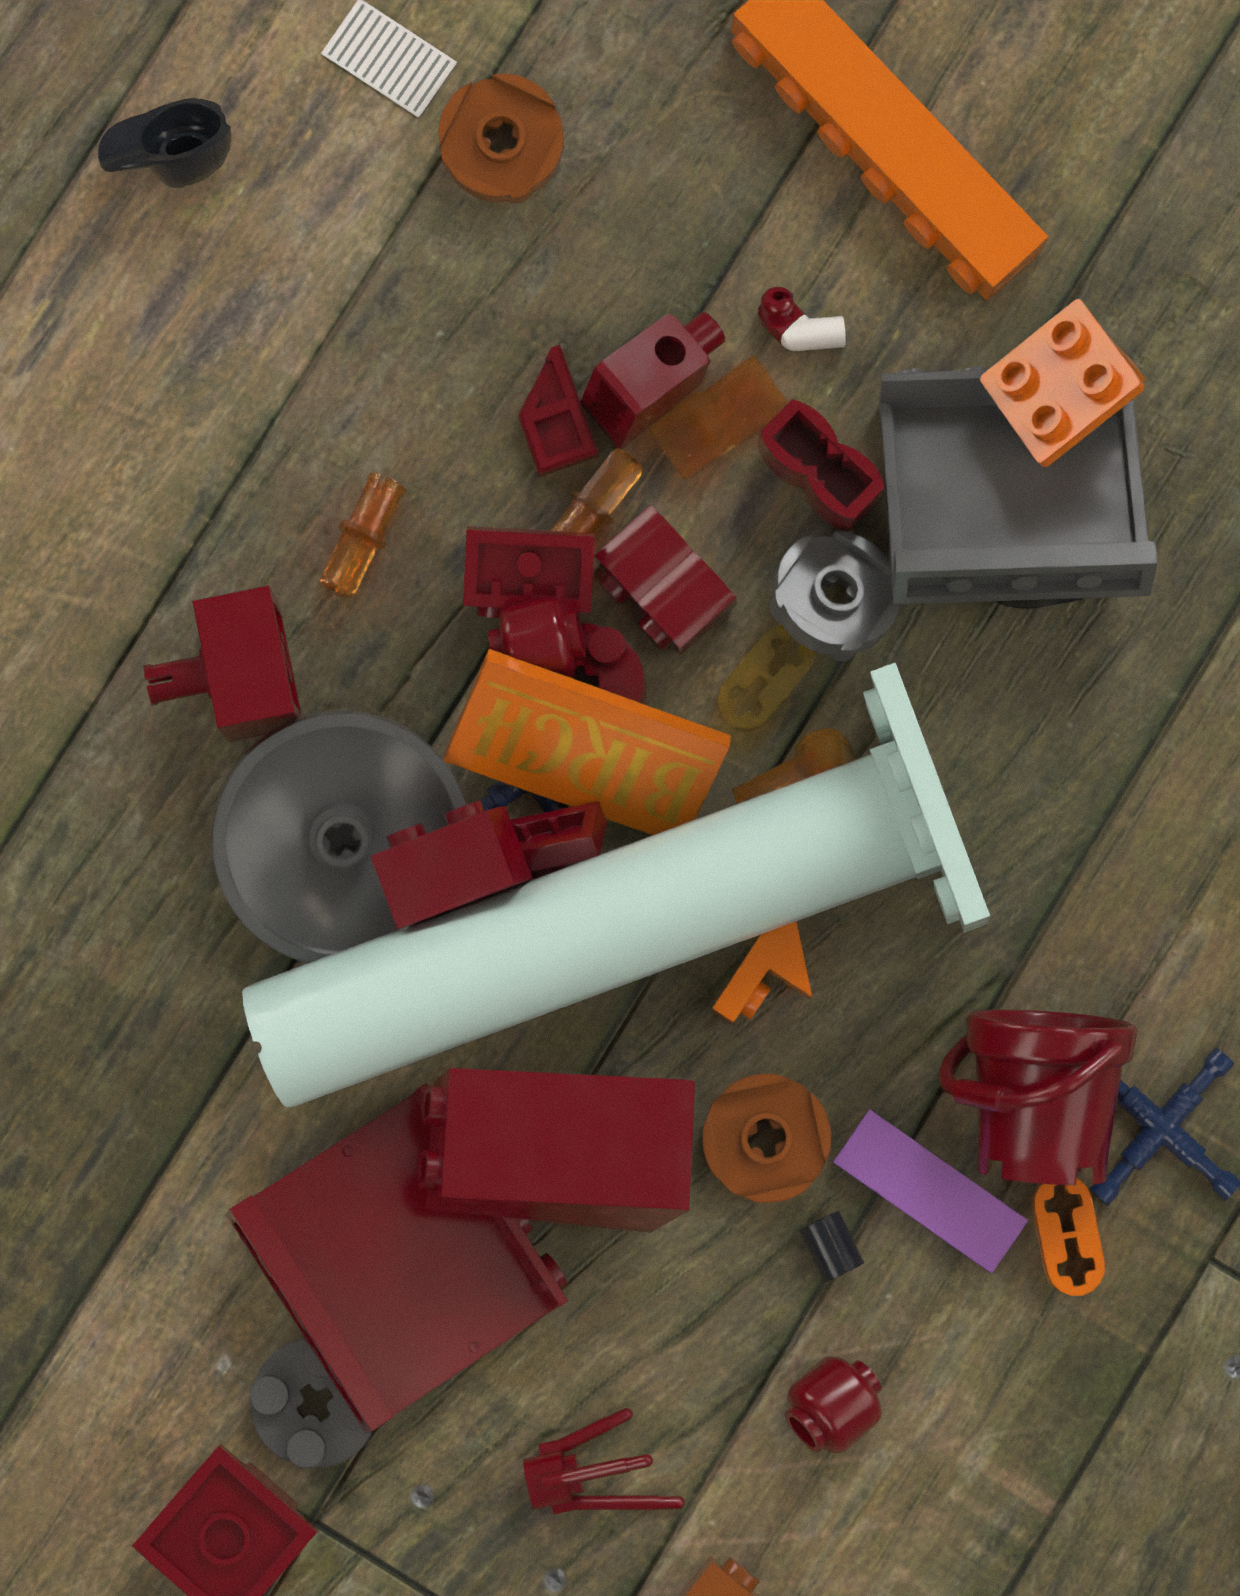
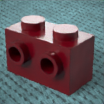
(451, 865)

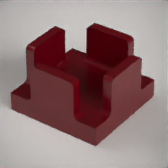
(226, 1531)

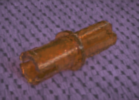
(600, 495)
(362, 535)

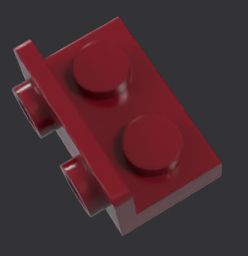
(527, 565)

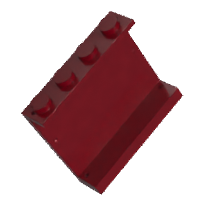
(380, 1282)

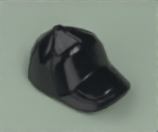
(176, 141)

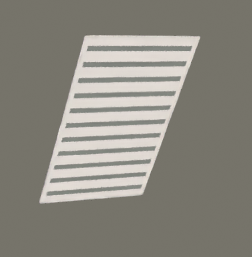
(389, 57)

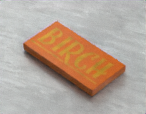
(585, 745)

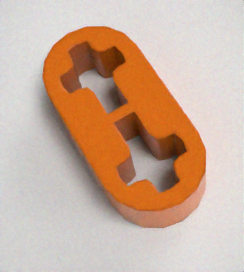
(1083, 1232)

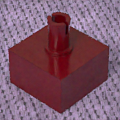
(240, 665)

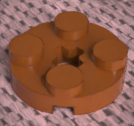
(488, 105)
(796, 1159)

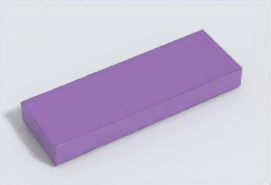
(930, 1191)

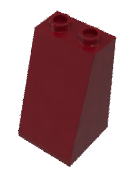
(559, 1147)

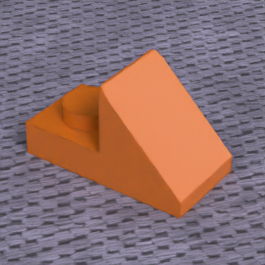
(774, 953)

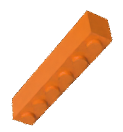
(891, 138)

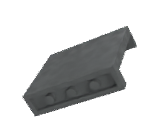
(989, 522)

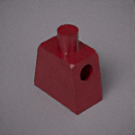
(650, 375)

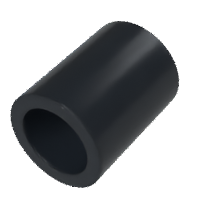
(831, 1246)

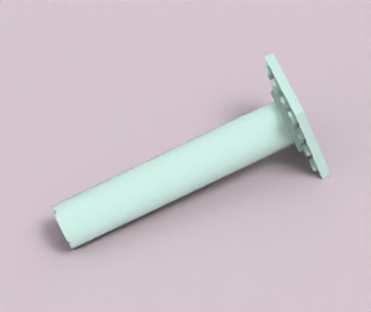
(621, 915)

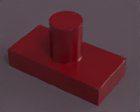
(560, 837)

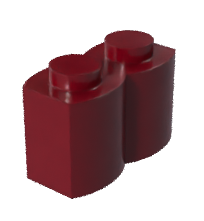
(806, 454)
(664, 581)

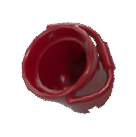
(1042, 1090)

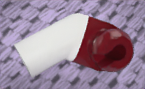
(794, 328)

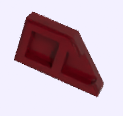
(555, 419)

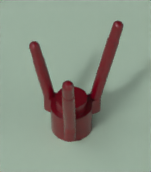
(556, 1477)

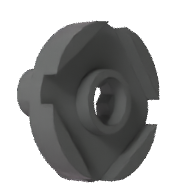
(815, 621)
(283, 1427)

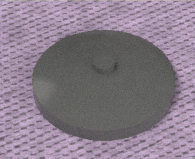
(307, 817)

